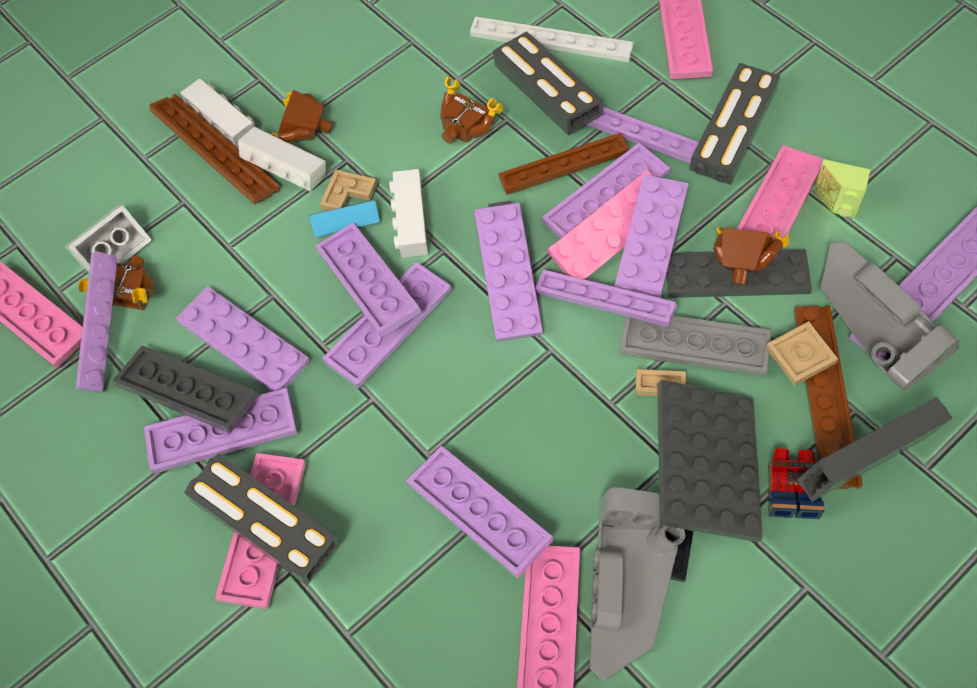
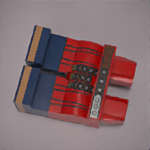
(784, 491)

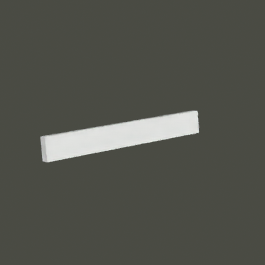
(554, 39)

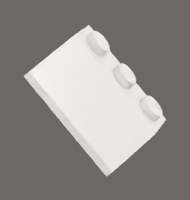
(112, 234)

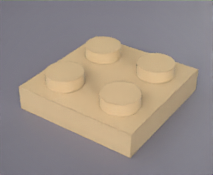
(801, 353)

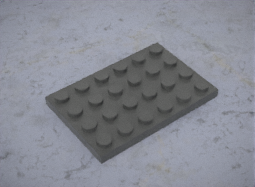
(708, 462)

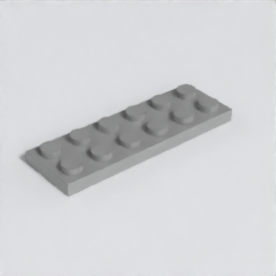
(699, 344)

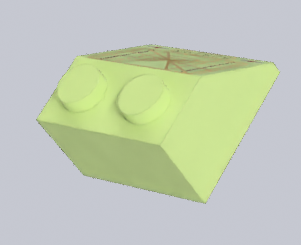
(842, 187)

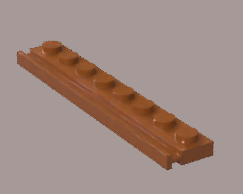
(214, 148)
(827, 392)

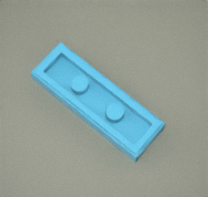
(339, 218)

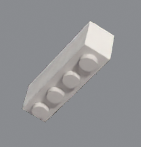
(217, 111)
(282, 159)
(409, 213)

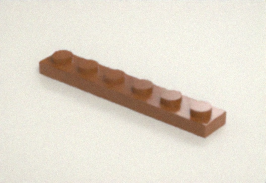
(563, 163)

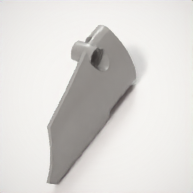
(884, 317)
(629, 578)

